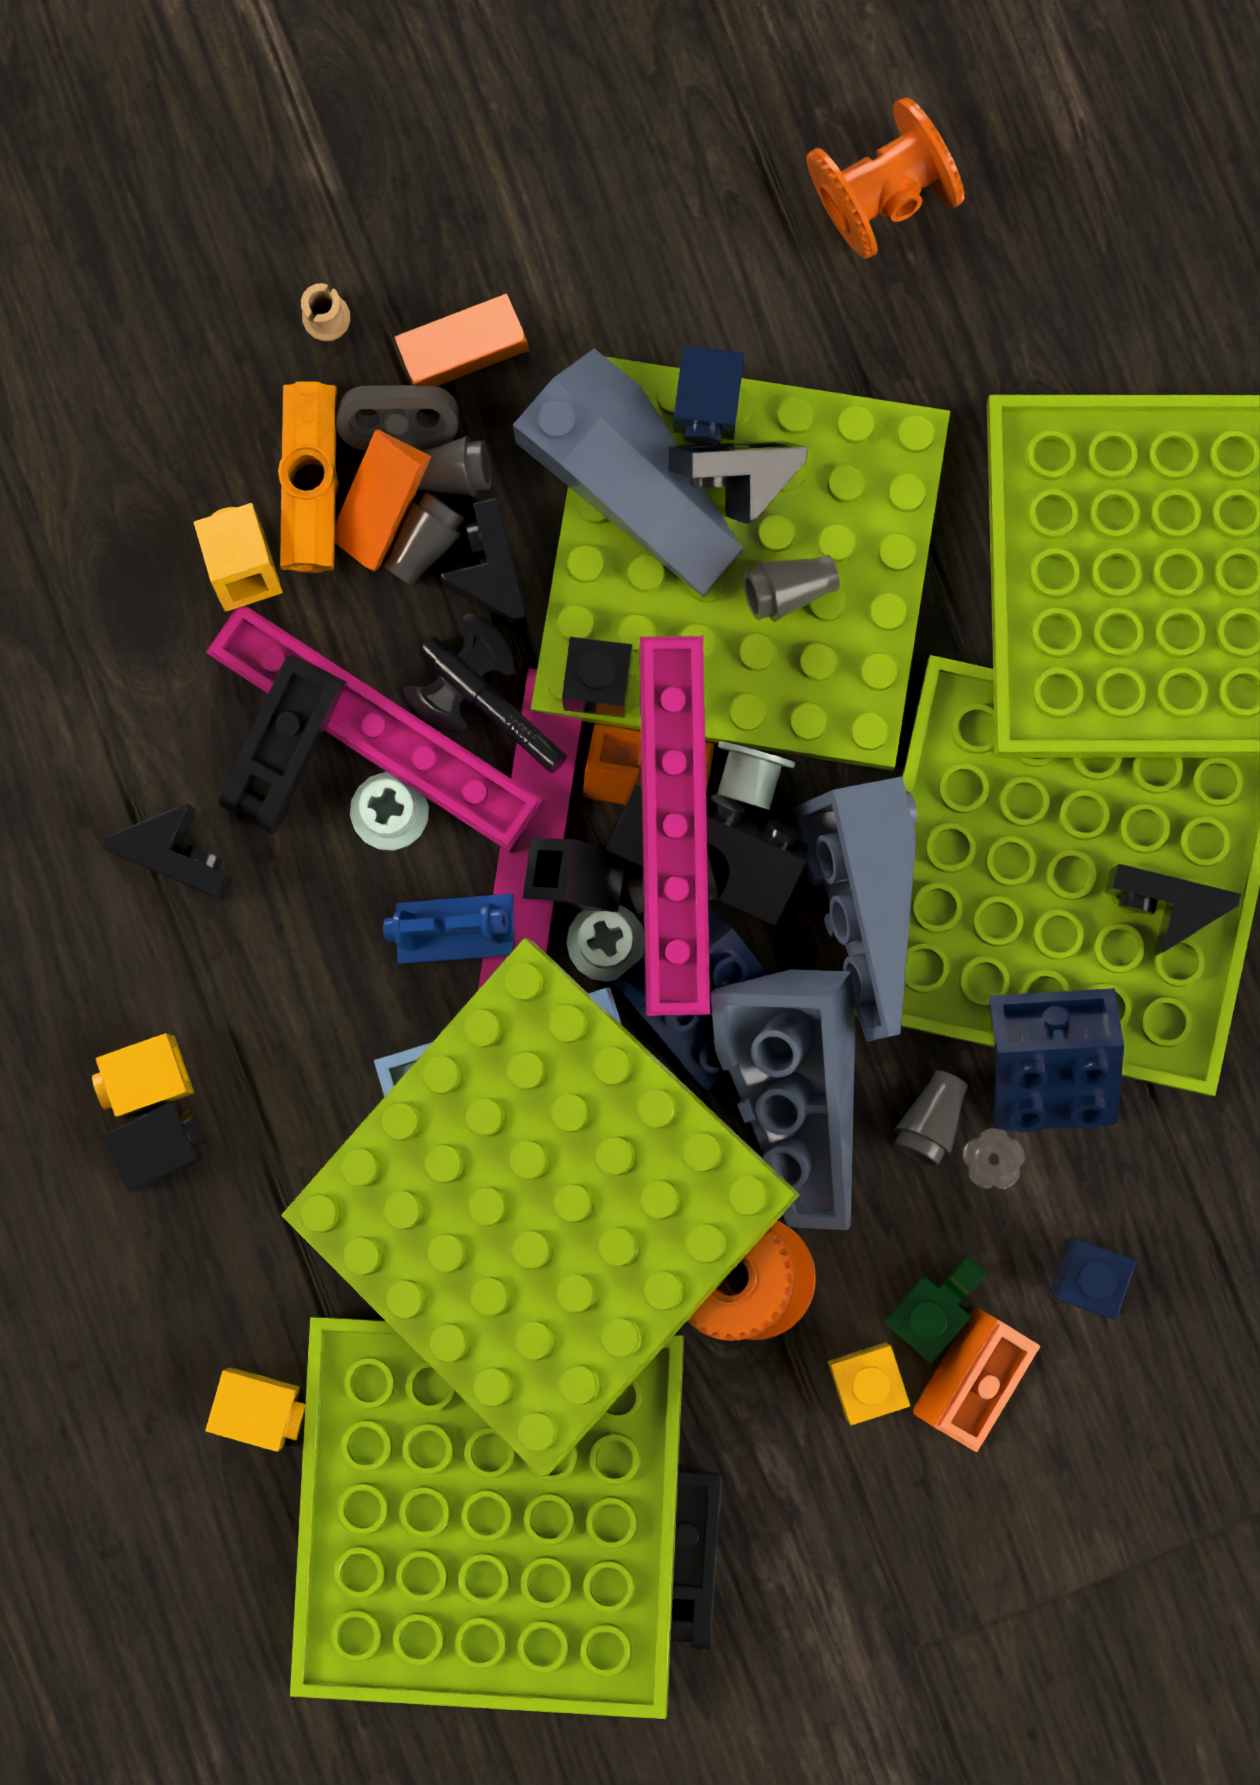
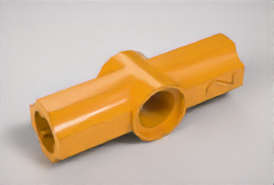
(308, 440)

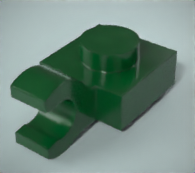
(930, 1313)

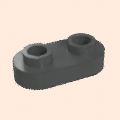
(398, 415)

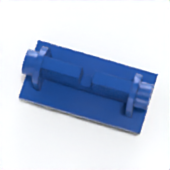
(452, 929)

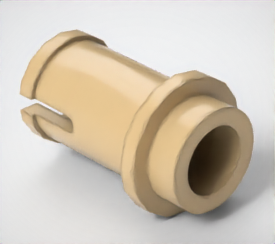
(328, 325)

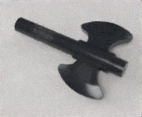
(465, 680)

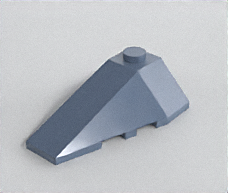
(613, 451)
(864, 857)
(793, 1067)

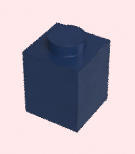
(708, 394)
(1092, 1278)

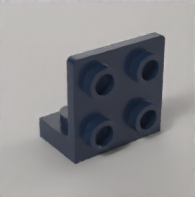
(693, 1035)
(1056, 1059)

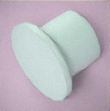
(750, 775)
(388, 812)
(605, 943)

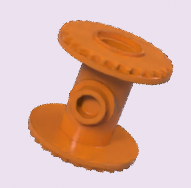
(889, 182)
(776, 1292)

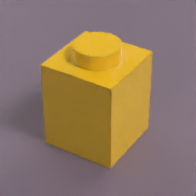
(237, 556)
(142, 1076)
(869, 1383)
(256, 1410)

